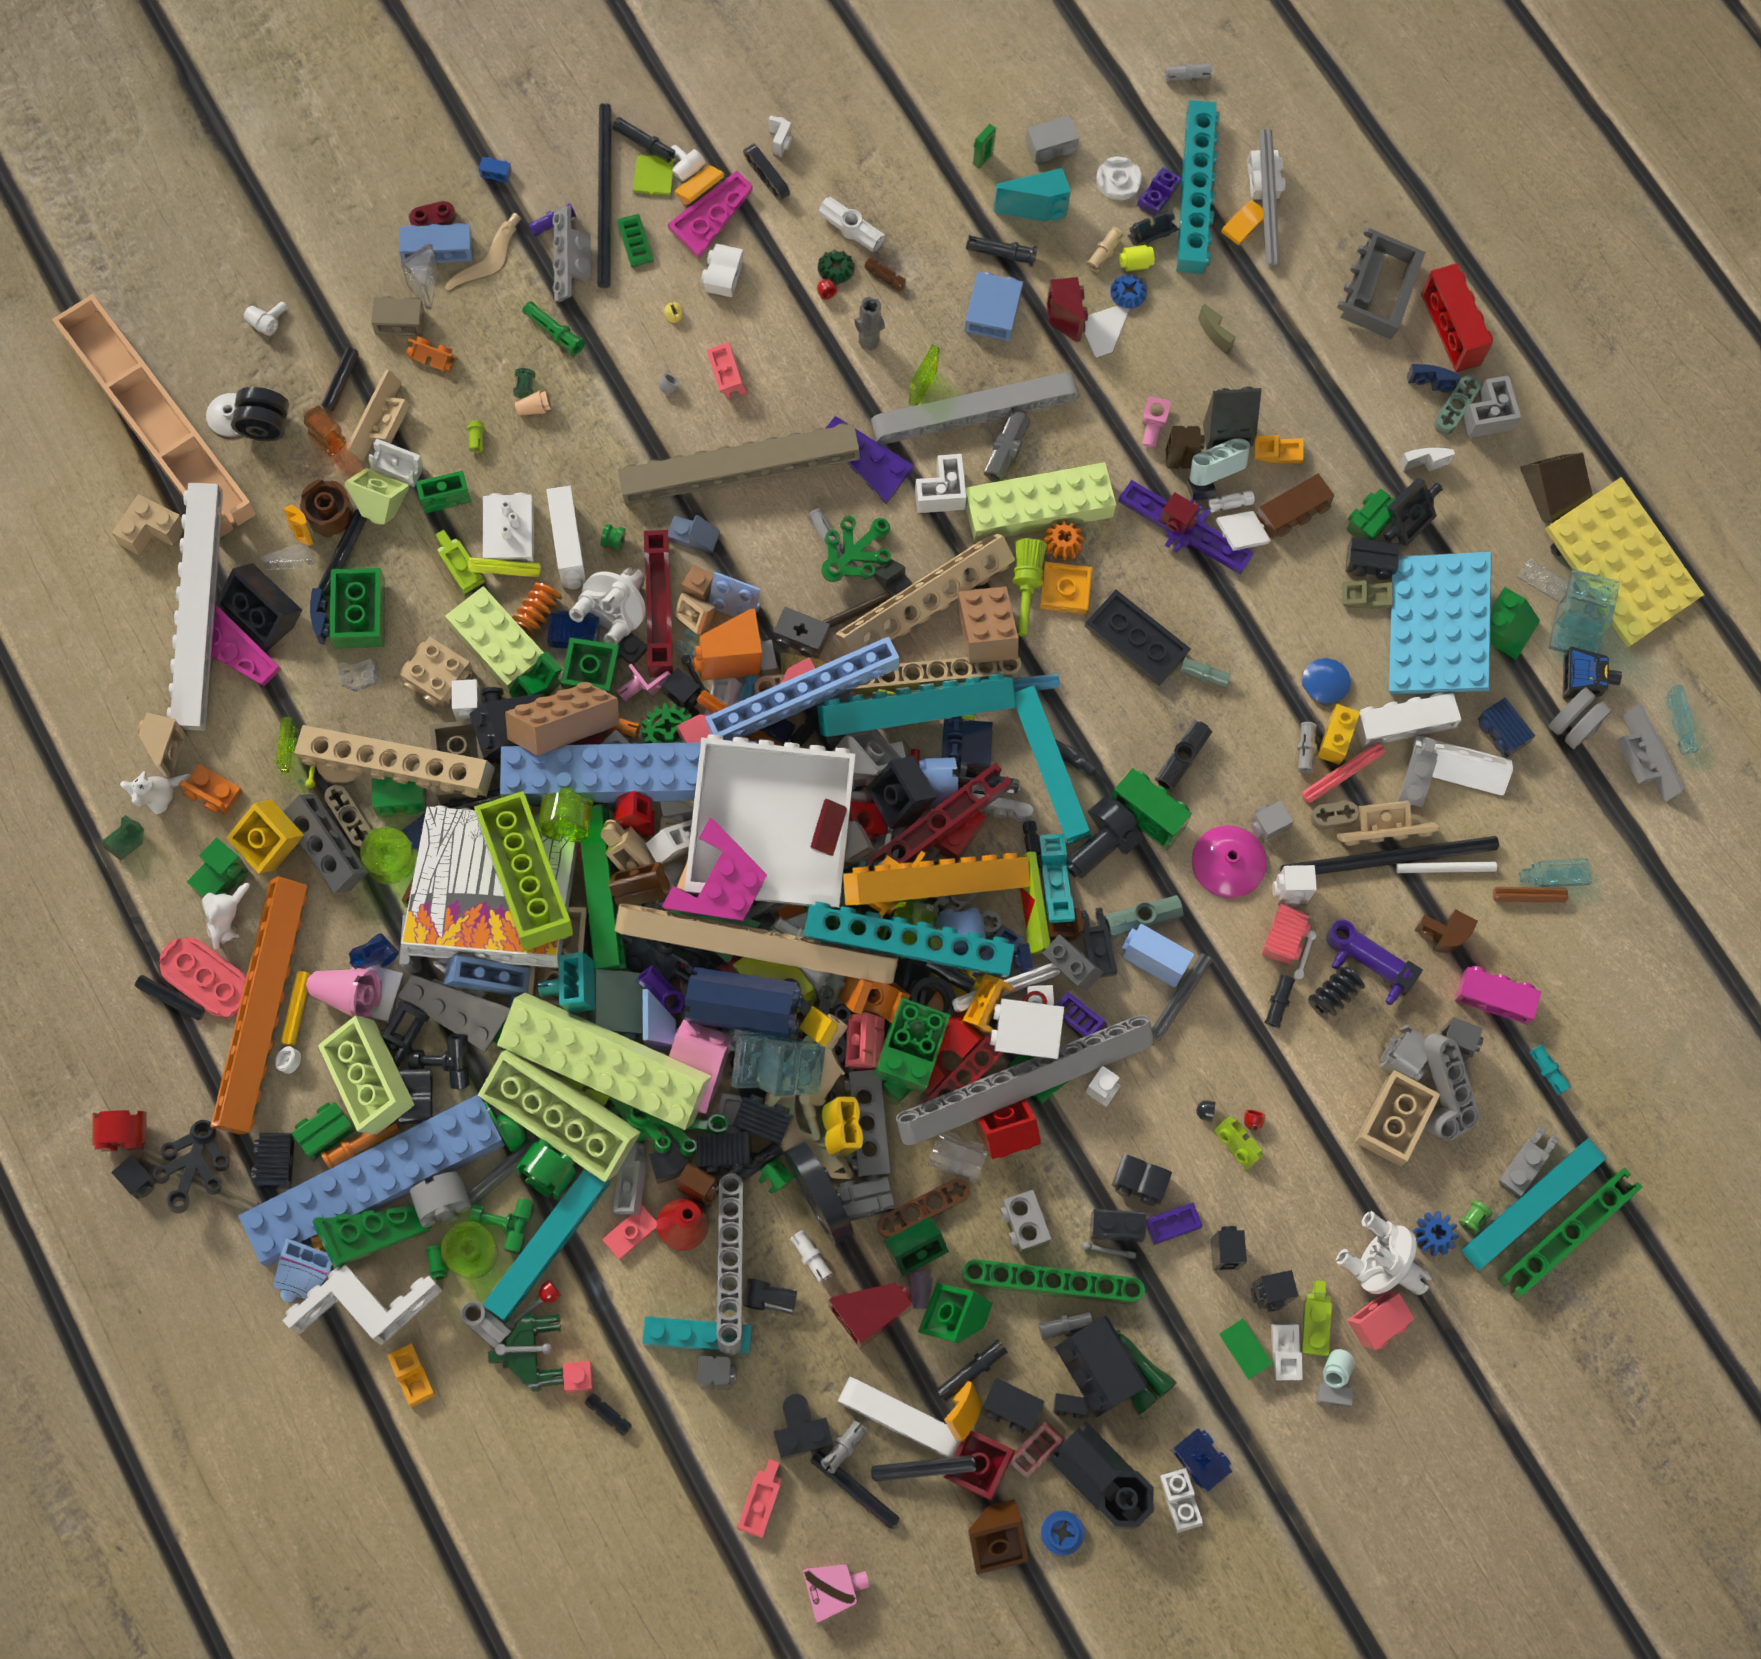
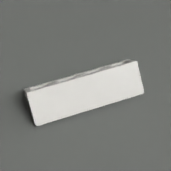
(1469, 767)

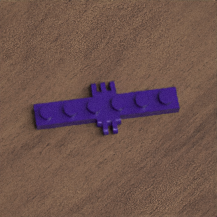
(1201, 536)

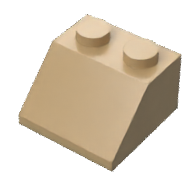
(163, 741)

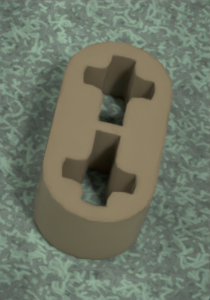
(1335, 820)

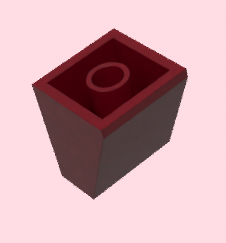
(870, 1310)

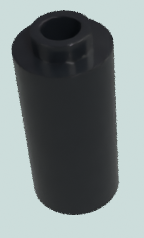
(1092, 853)

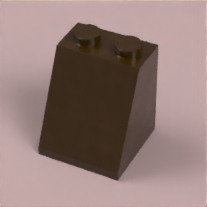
(1558, 484)

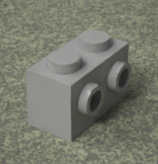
(1052, 139)

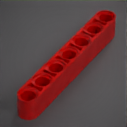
(969, 1063)

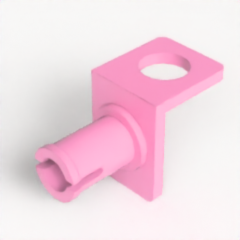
(1154, 423)
(637, 683)

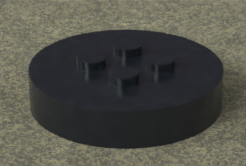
(819, 1192)

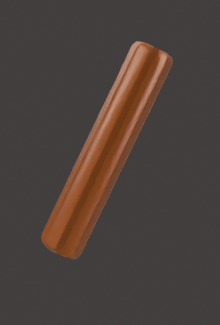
(1530, 894)

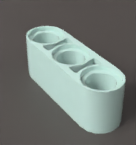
(1219, 461)

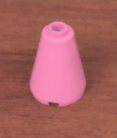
(347, 990)

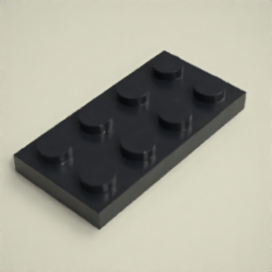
(1137, 637)

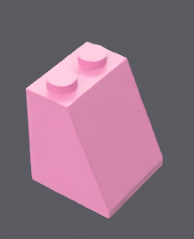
(702, 1050)

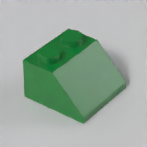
(1512, 622)

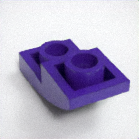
(1159, 191)

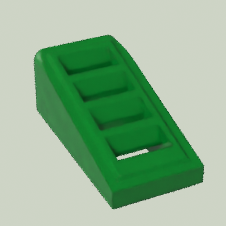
(630, 226)

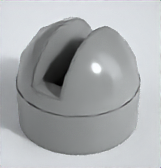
(668, 383)

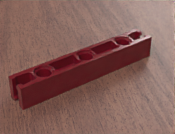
(953, 811)

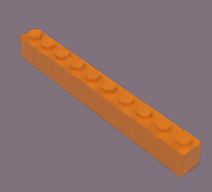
(259, 1006)

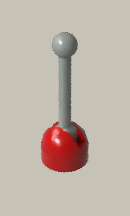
(547, 1293)

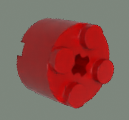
(118, 1129)

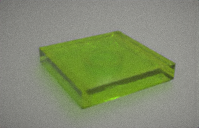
(924, 376)

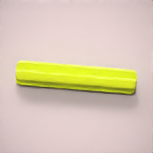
(504, 567)

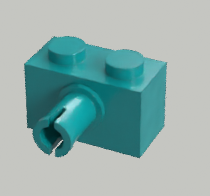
(574, 984)

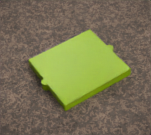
(653, 175)

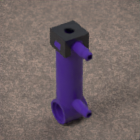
(1373, 956)

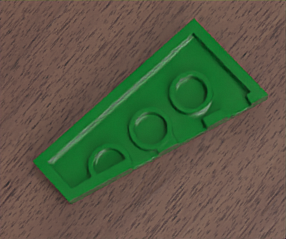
(363, 1234)

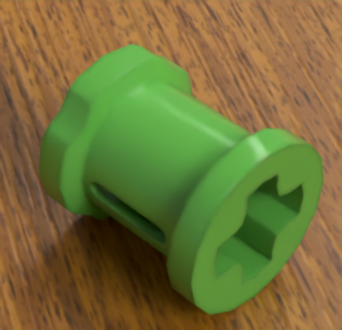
(1475, 1217)

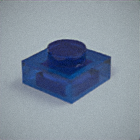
(1023, 959)

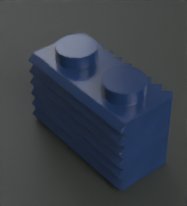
(1505, 727)

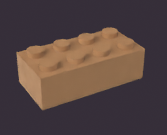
(562, 718)

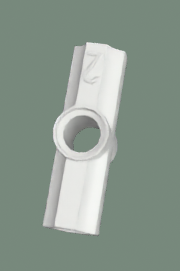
(841, 217)

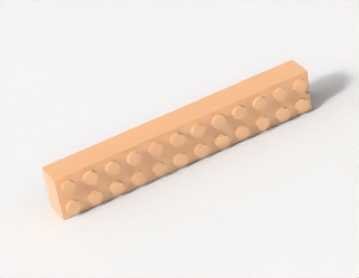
(148, 407)

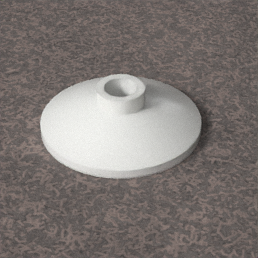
(218, 419)

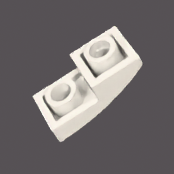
(1181, 1500)

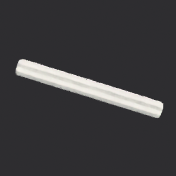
(1018, 982)

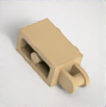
(625, 846)

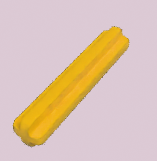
(295, 1009)

